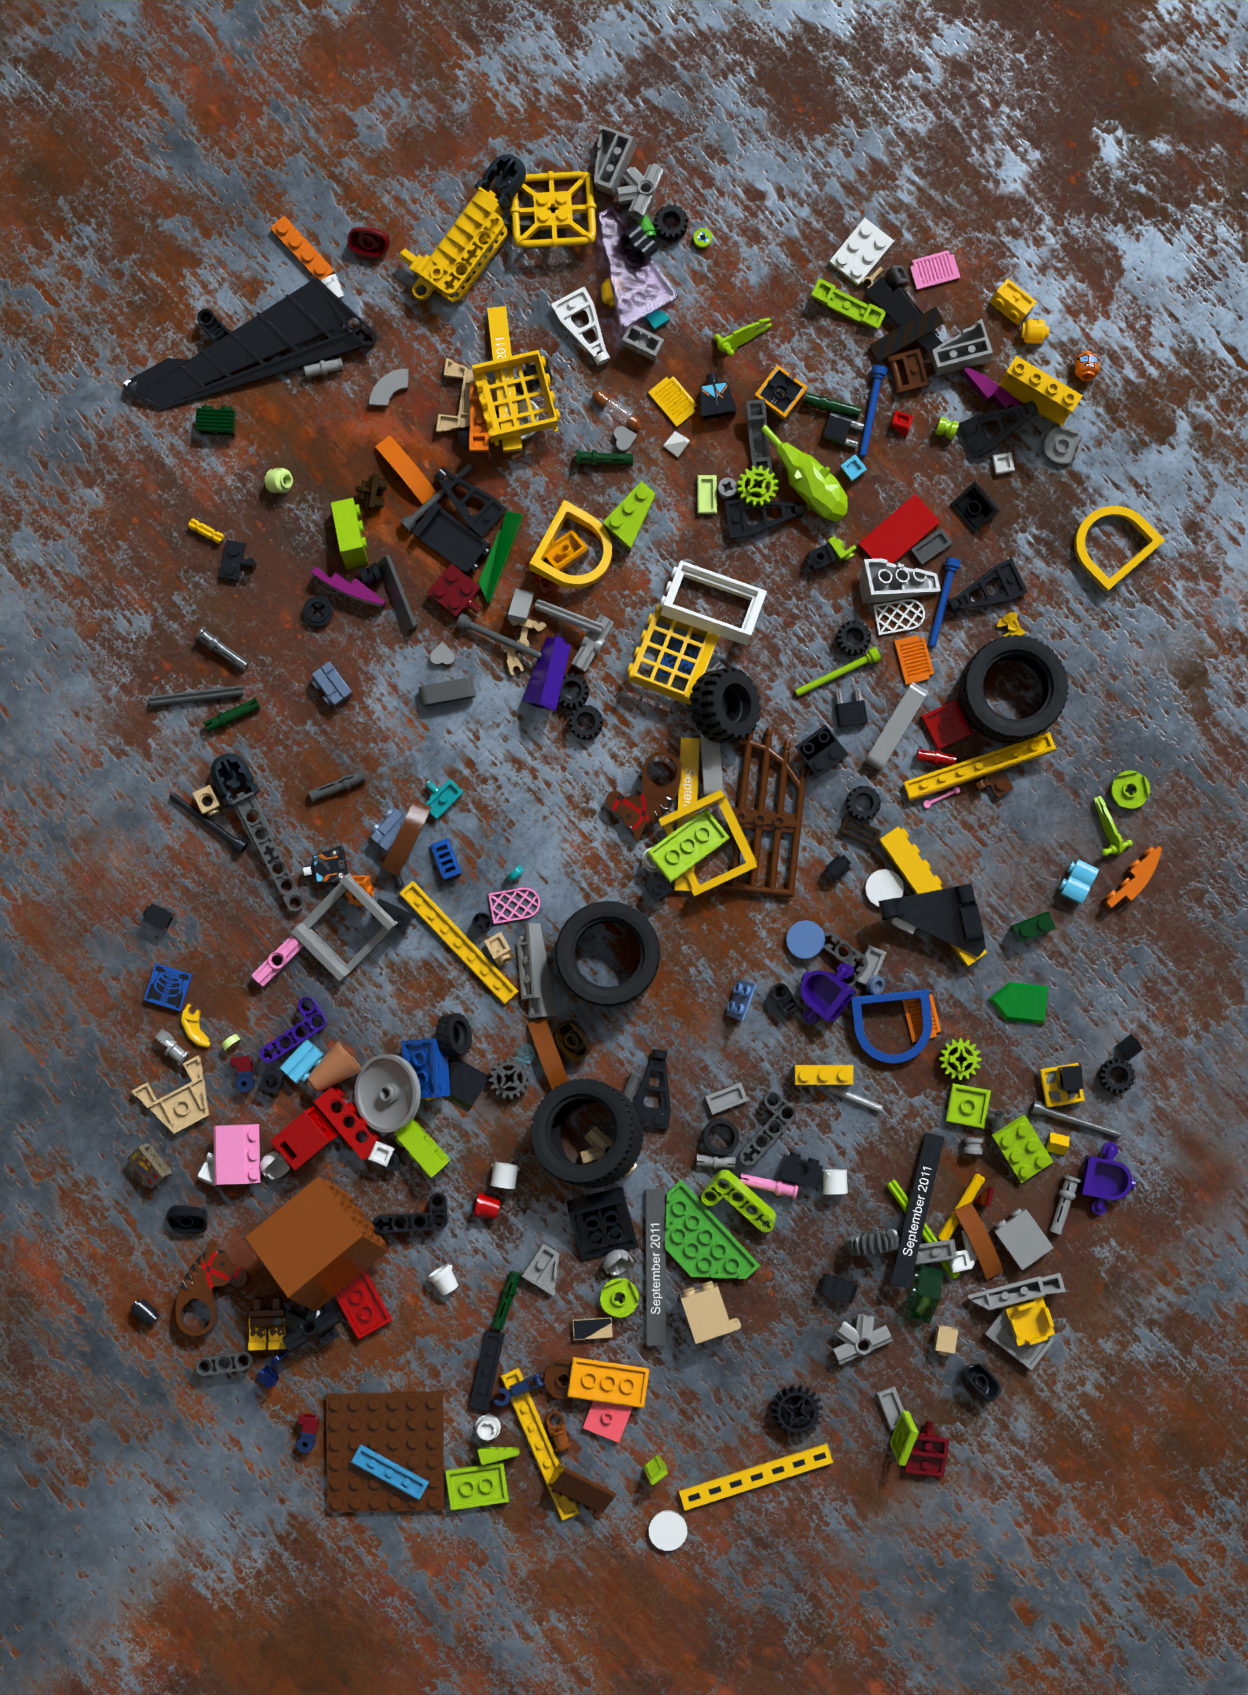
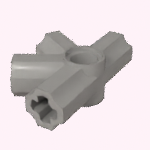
(636, 188)
(853, 1336)

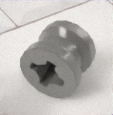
(726, 492)
(973, 1145)

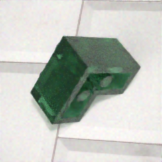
(925, 1294)

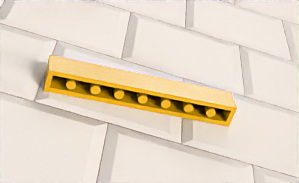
(916, 873)

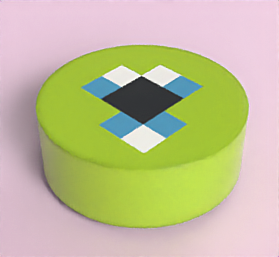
(702, 238)

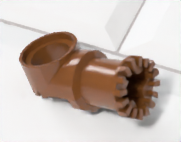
(558, 1432)

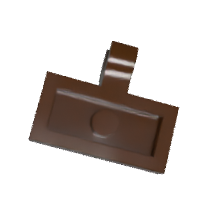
(997, 782)

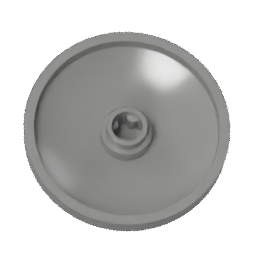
(387, 1093)

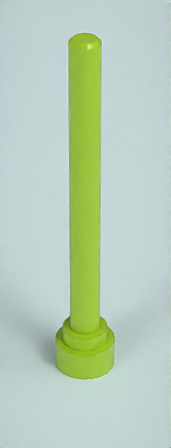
(871, 656)

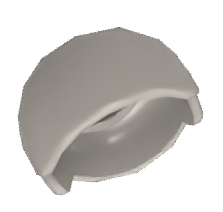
(617, 1262)

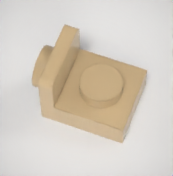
(499, 949)

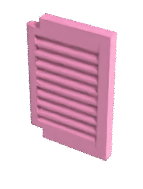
(934, 270)

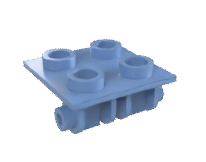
(741, 999)

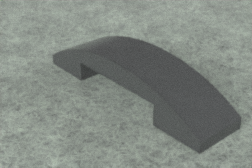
(757, 439)

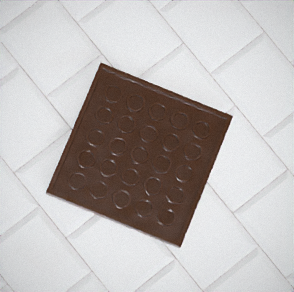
(395, 1425)

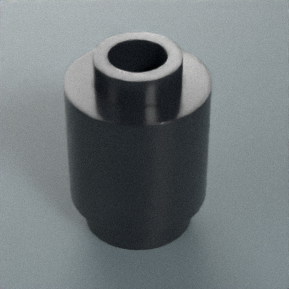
(837, 868)
(144, 1312)

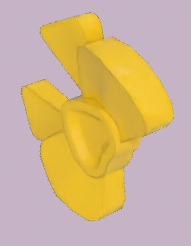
(1011, 620)

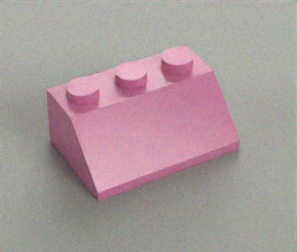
(236, 1154)

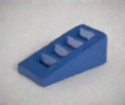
(457, 871)

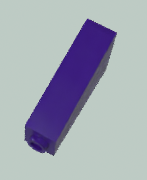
(548, 674)

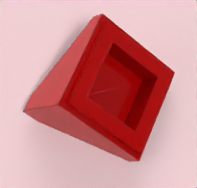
(901, 422)

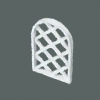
(903, 615)

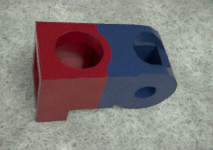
(244, 1072)
(309, 1432)

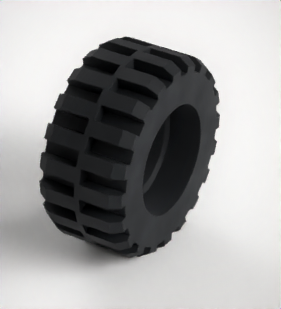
(708, 707)

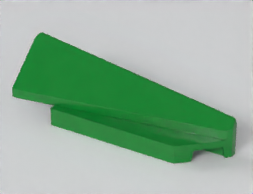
(500, 554)

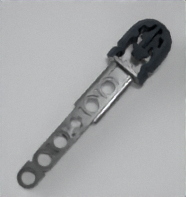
(248, 803)

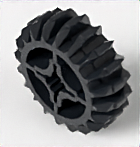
(793, 1418)

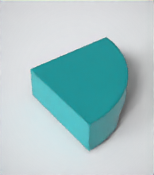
(657, 319)

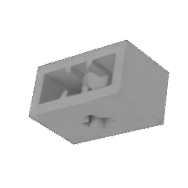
(643, 342)

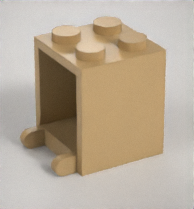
(707, 1312)

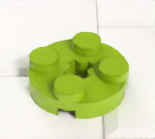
(1136, 780)
(614, 1307)

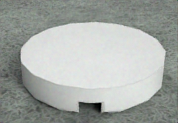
(883, 885)
(667, 1530)

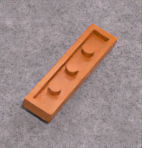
(301, 249)

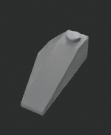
(889, 581)

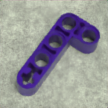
(292, 1034)

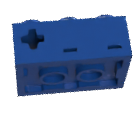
(429, 1065)

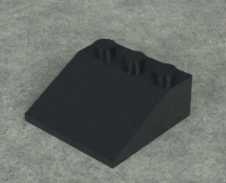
(602, 1223)

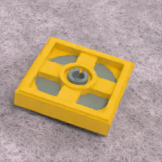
(1052, 1089)

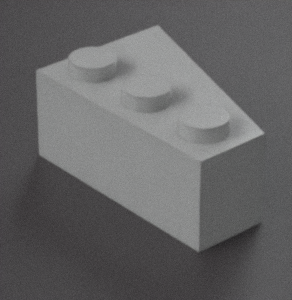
(613, 158)
(963, 351)

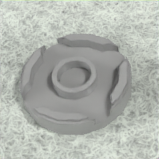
(1062, 445)

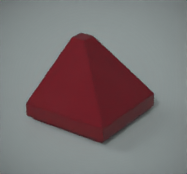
(985, 1197)

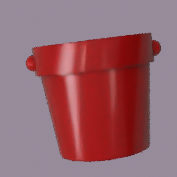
(485, 1206)

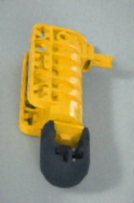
(464, 242)

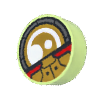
(231, 1042)

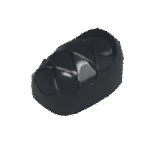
(187, 1219)
(980, 1382)

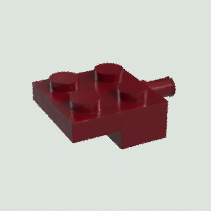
(455, 591)
(928, 1453)

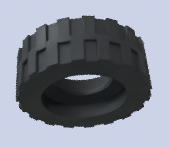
(445, 1038)

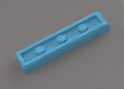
(390, 1472)

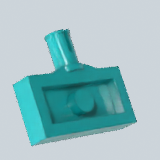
(442, 797)

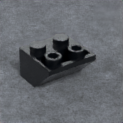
(821, 751)

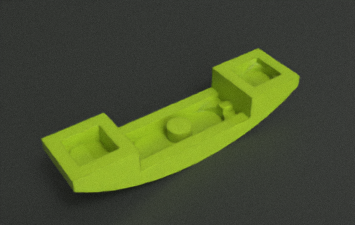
(847, 305)

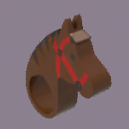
(644, 810)
(207, 1272)

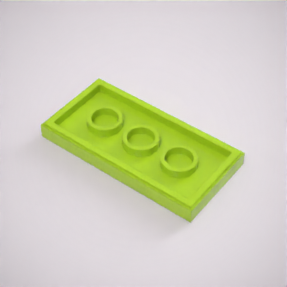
(687, 845)

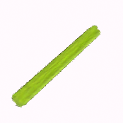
(927, 1235)

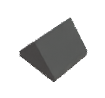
(897, 276)

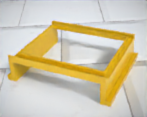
(736, 830)

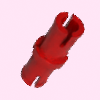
(935, 757)

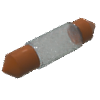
(616, 410)

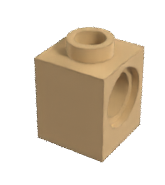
(203, 793)
(945, 1340)

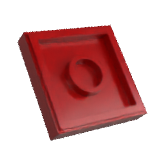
(946, 725)

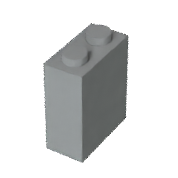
(1022, 1238)

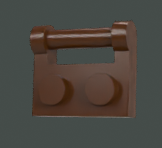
(913, 368)

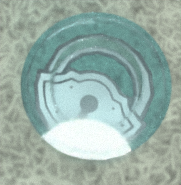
(526, 1052)

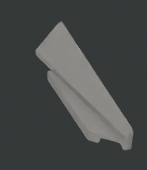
(535, 973)
(1018, 1292)

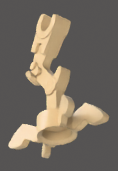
(513, 660)

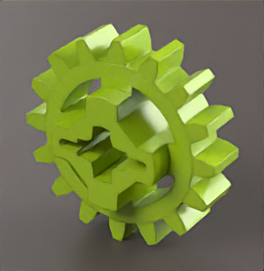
(763, 481)
(952, 1058)

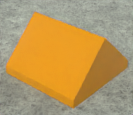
(566, 551)

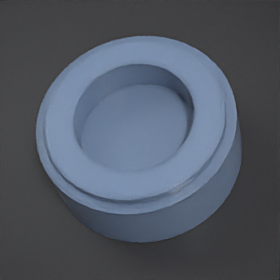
(875, 985)

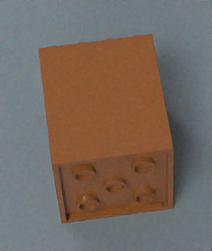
(317, 1243)

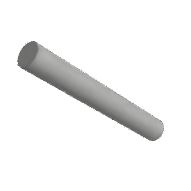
(854, 1098)

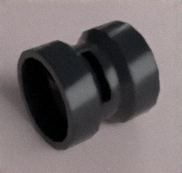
(370, 574)
(482, 922)

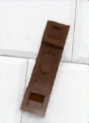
(406, 837)

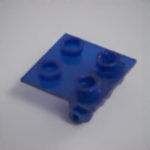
(267, 1375)

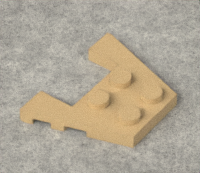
(449, 422)
(183, 1105)

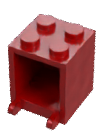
(304, 1137)

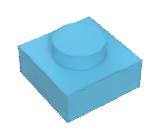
(853, 468)

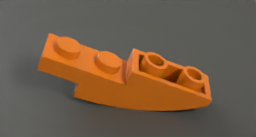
(1140, 874)

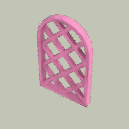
(518, 904)

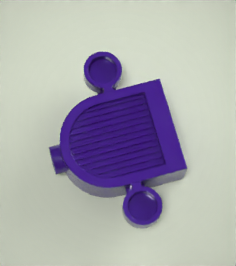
(826, 993)
(1105, 1178)

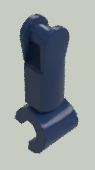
(519, 1388)

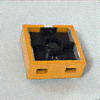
(781, 392)

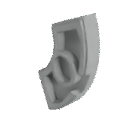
(388, 386)

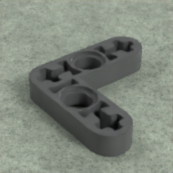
(850, 959)

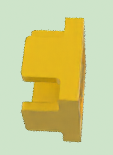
(1030, 1322)

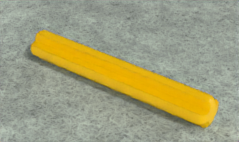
(967, 1197)

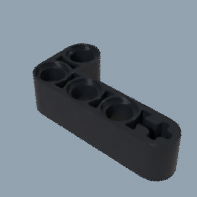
(410, 1217)

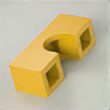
(823, 1075)

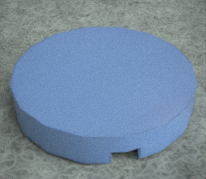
(805, 939)

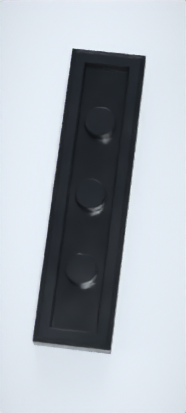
(486, 1370)

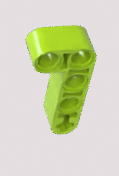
(762, 1217)

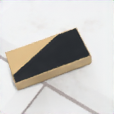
(592, 1328)

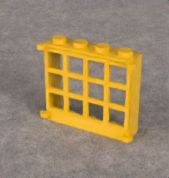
(479, 373)
(700, 666)

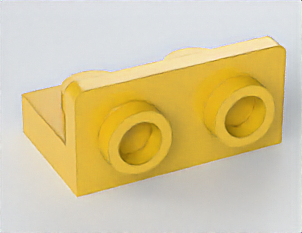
(1012, 301)

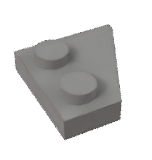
(543, 1268)

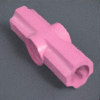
(269, 969)

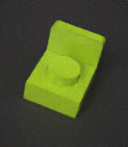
(838, 549)

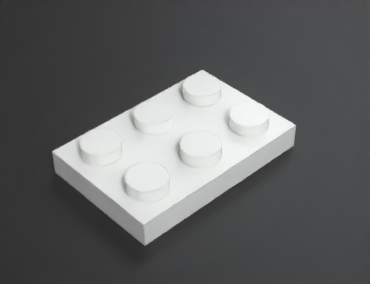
(861, 251)

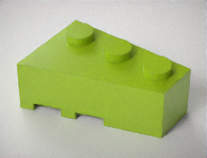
(630, 515)
(349, 533)
(422, 1148)

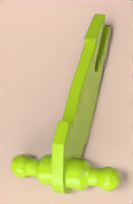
(741, 336)
(1117, 845)

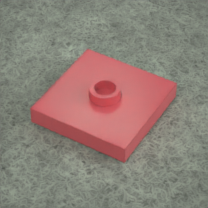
(607, 1419)

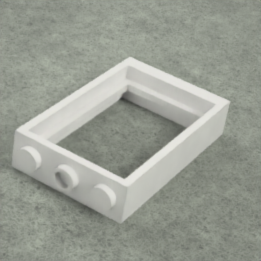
(705, 623)

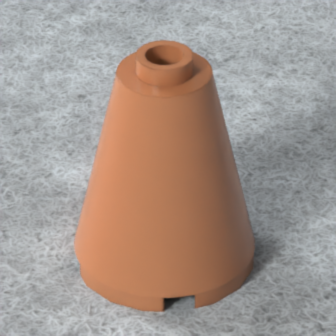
(333, 1068)

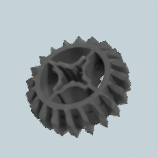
(872, 1242)

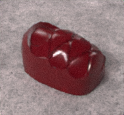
(368, 241)

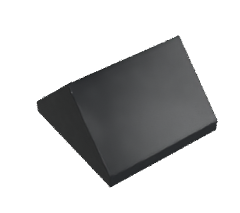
(975, 507)

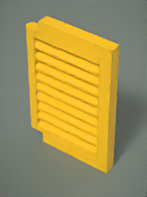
(673, 400)

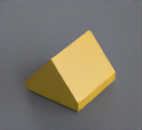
(1057, 1143)

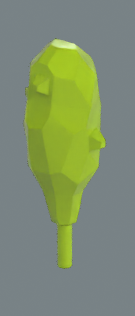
(811, 480)

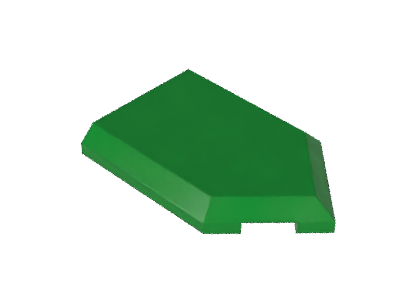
(1021, 1002)

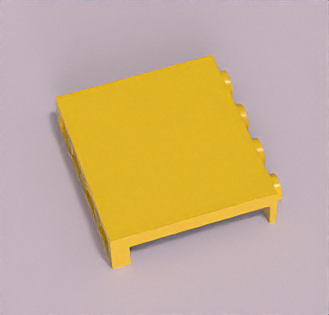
(1051, 396)

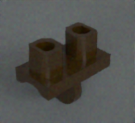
(374, 484)

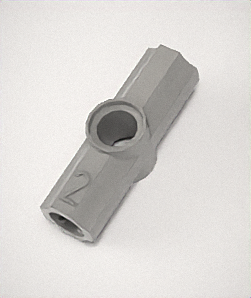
(592, 645)

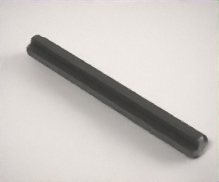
(194, 696)

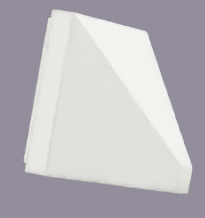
(676, 444)

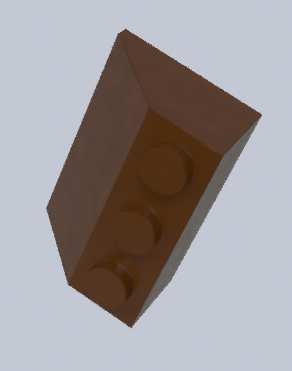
(580, 1489)

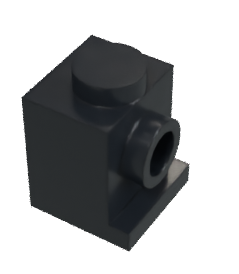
(814, 563)

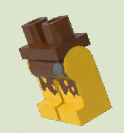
(267, 1321)

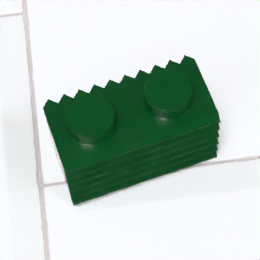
(216, 421)
(1032, 927)

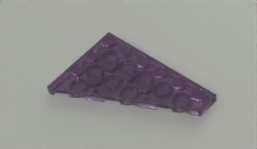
(636, 286)

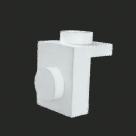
(207, 1171)

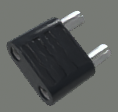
(838, 428)
(851, 712)

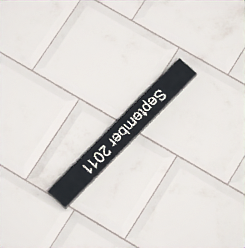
(917, 1210)

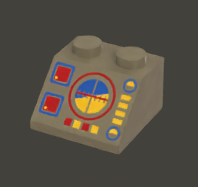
(148, 1165)

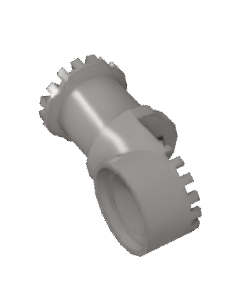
(173, 1049)

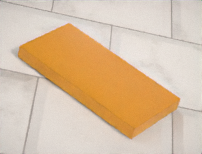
(608, 1382)

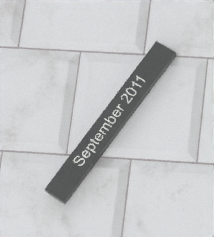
(655, 1267)

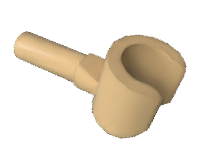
(872, 277)

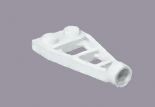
(573, 304)

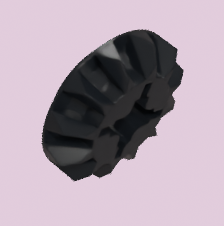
(308, 611)

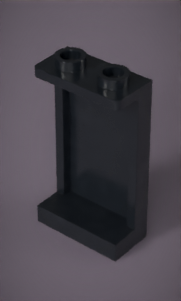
(451, 539)

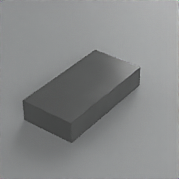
(931, 546)

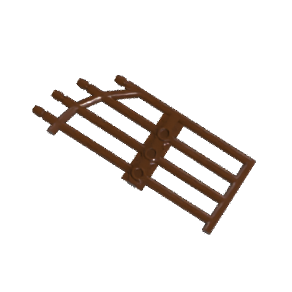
(769, 820)

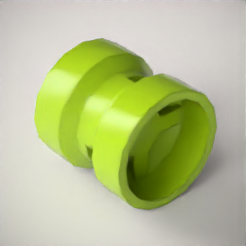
(947, 428)

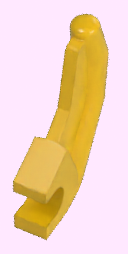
(192, 1027)

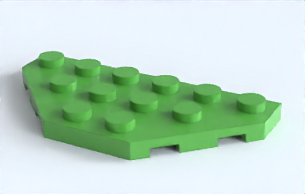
(701, 1240)

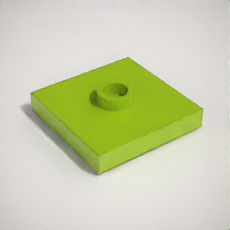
(968, 1105)
(903, 1437)

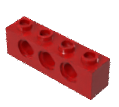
(325, 1104)

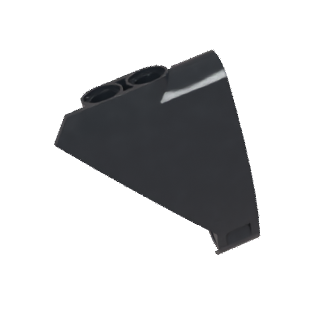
(942, 913)

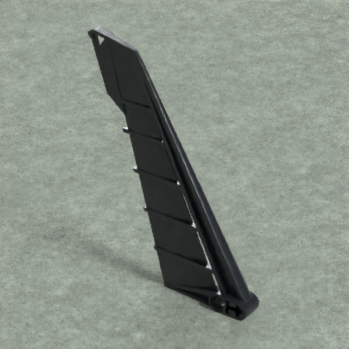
(290, 321)

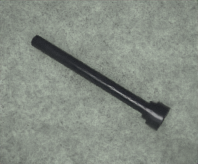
(238, 844)

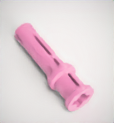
(778, 1187)

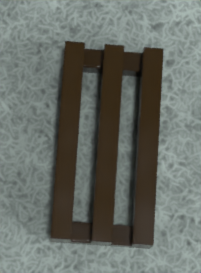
(844, 825)

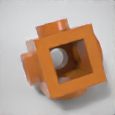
(364, 882)

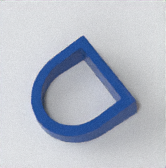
(922, 995)

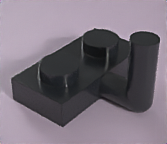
(234, 560)

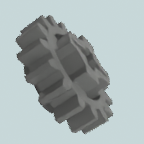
(517, 1084)

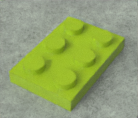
(1022, 1148)
(477, 1485)

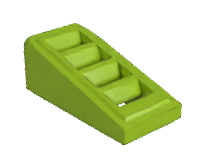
(493, 1454)
(655, 1469)

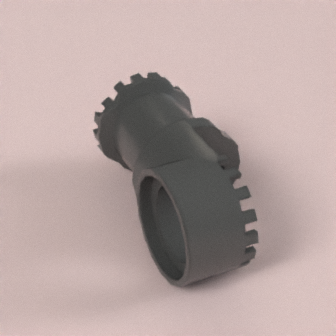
(997, 1121)

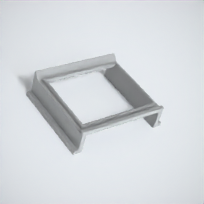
(320, 949)

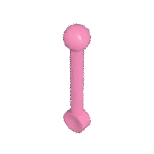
(927, 803)

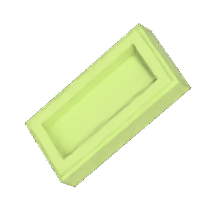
(707, 494)

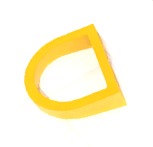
(581, 517)
(1150, 534)

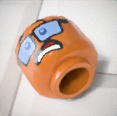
(1087, 366)

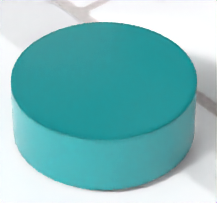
(515, 873)

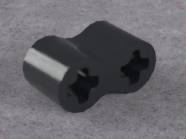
(638, 243)
(838, 1288)

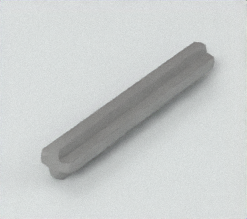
(569, 616)

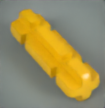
(206, 531)

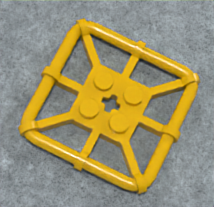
(561, 218)

